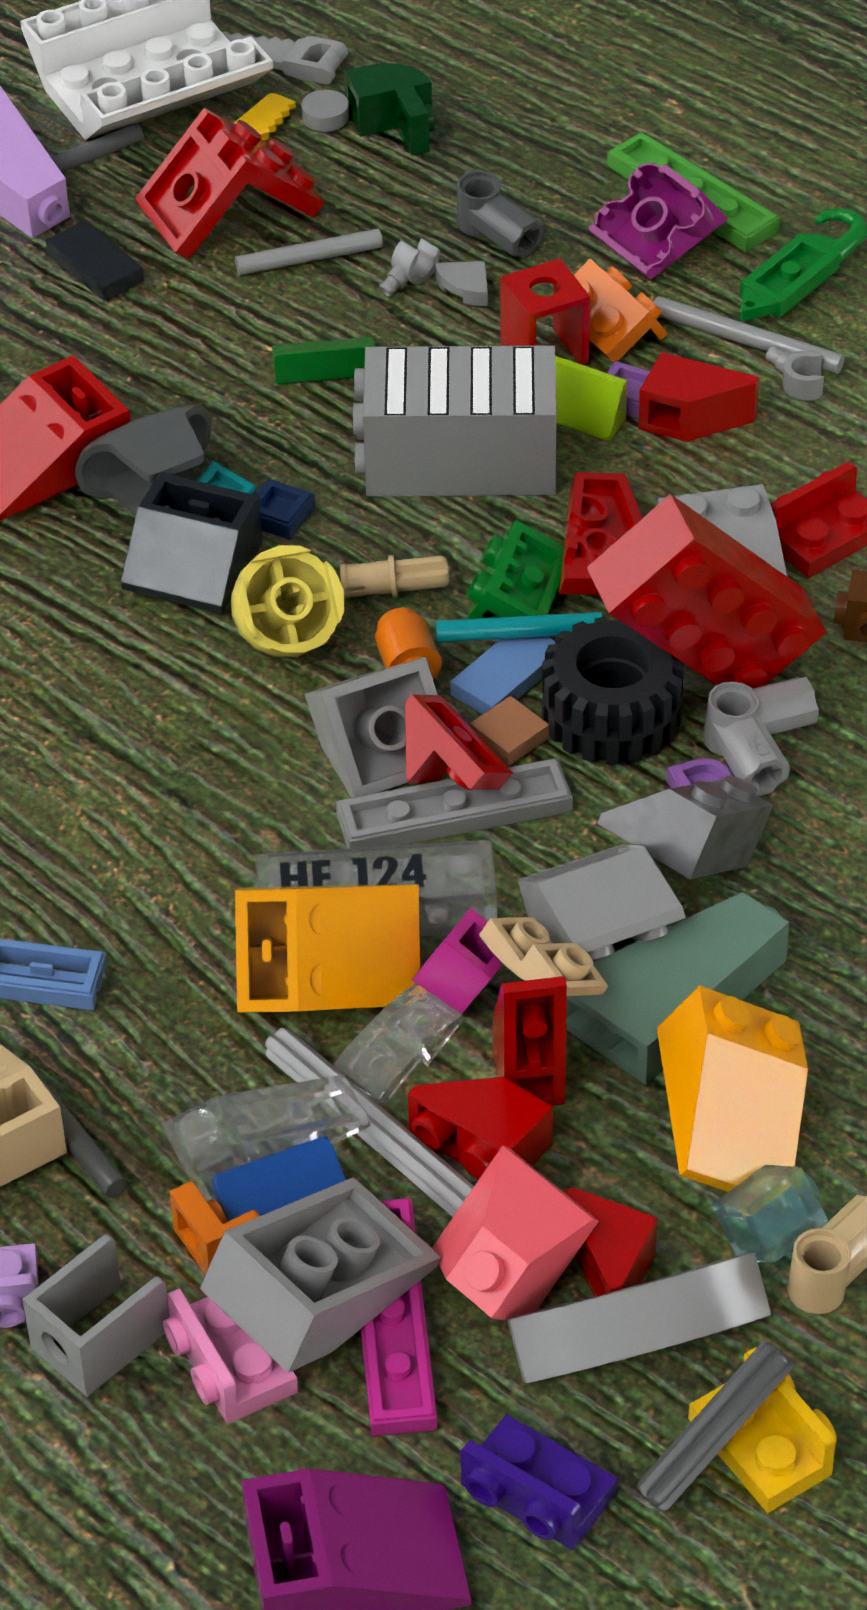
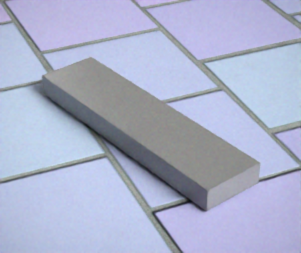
(448, 809)

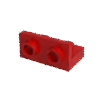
(822, 521)

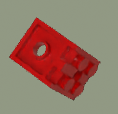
(220, 163)

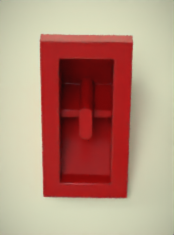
(619, 1245)

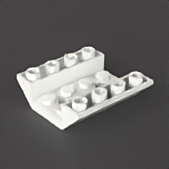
(136, 59)

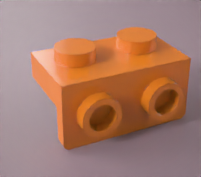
(615, 315)

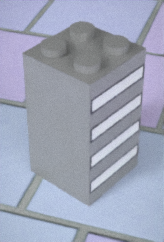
(456, 420)

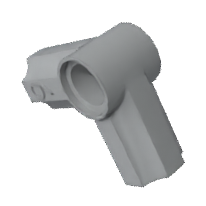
(742, 723)

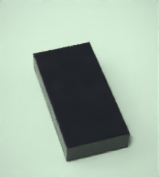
(94, 260)

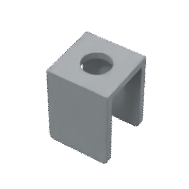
(114, 1339)

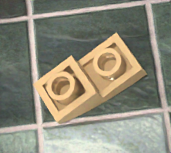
(530, 954)

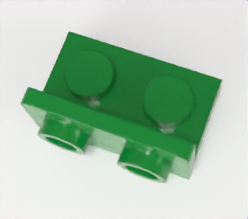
(518, 575)

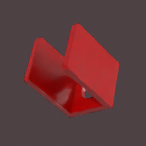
(522, 307)

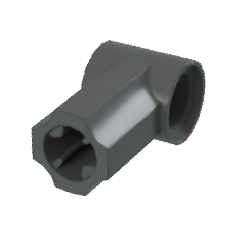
(487, 212)

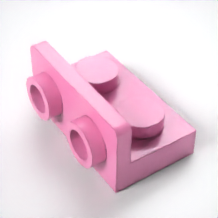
(225, 1359)

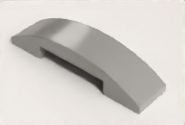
(639, 1318)

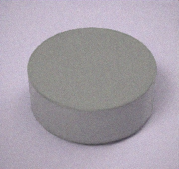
(325, 110)

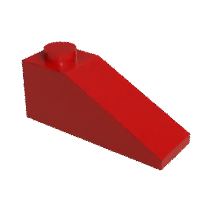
(532, 1036)

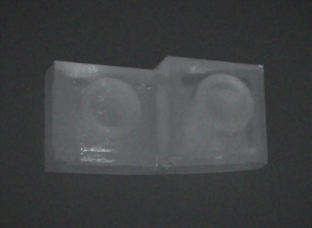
(396, 1040)

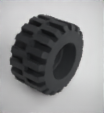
(610, 692)

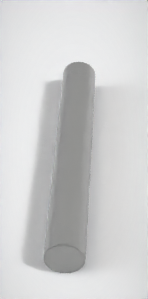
(308, 252)

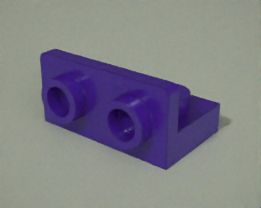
(537, 1482)

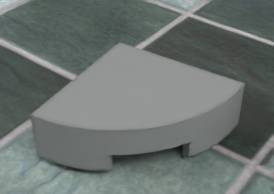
(464, 280)

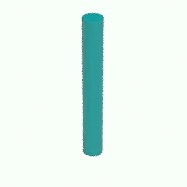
(509, 627)

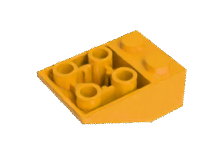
(325, 946)

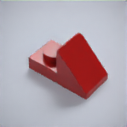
(444, 743)

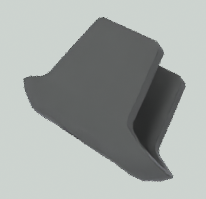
(130, 457)

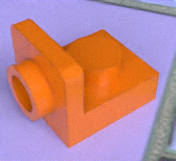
(201, 1222)

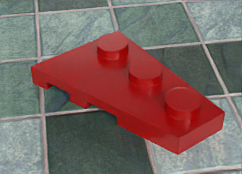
(597, 516)

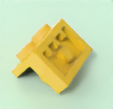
(779, 1447)

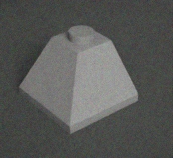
(364, 724)

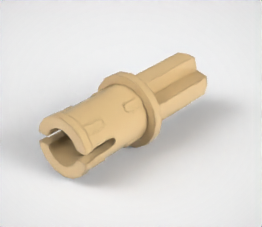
(394, 576)

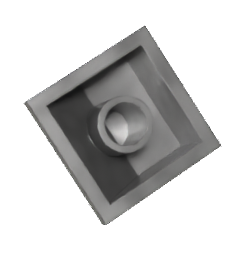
(695, 826)

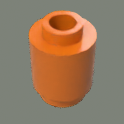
(405, 637)

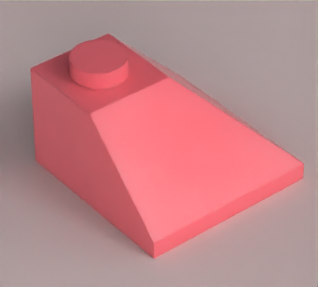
(511, 1238)

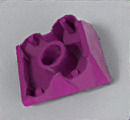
(656, 219)

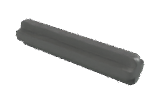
(714, 1426)

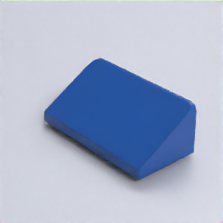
(277, 1179)

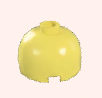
(287, 601)

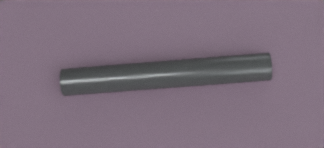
(98, 147)
(87, 1151)

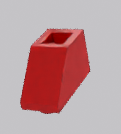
(695, 399)
(479, 1117)

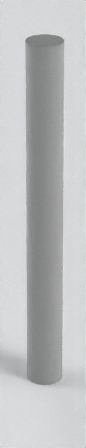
(742, 332)

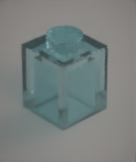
(770, 1211)

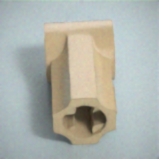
(829, 1259)

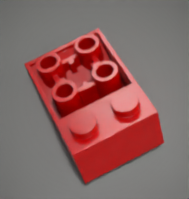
(46, 429)

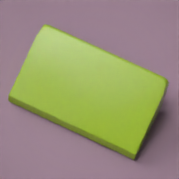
(589, 399)

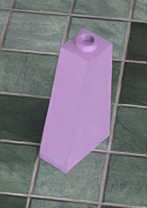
(30, 182)

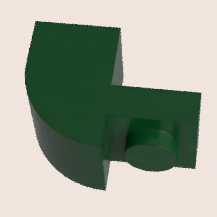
(389, 99)

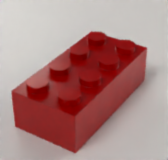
(705, 597)

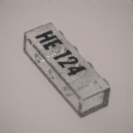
(448, 876)

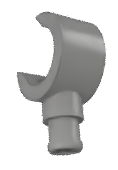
(410, 265)
(794, 368)

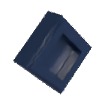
(284, 508)

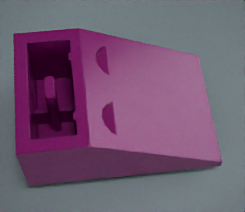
(352, 1543)

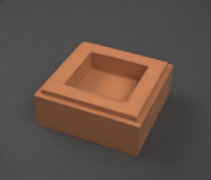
(511, 730)

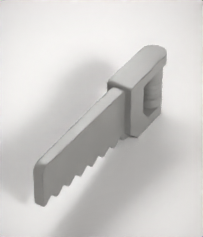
(298, 57)

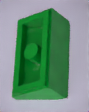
(319, 359)

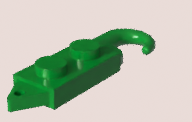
(800, 267)

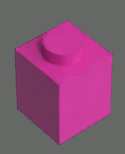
(460, 964)

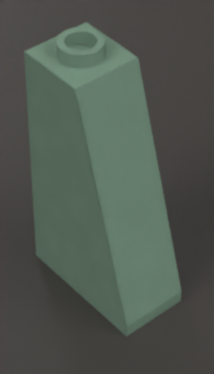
(720, 948)

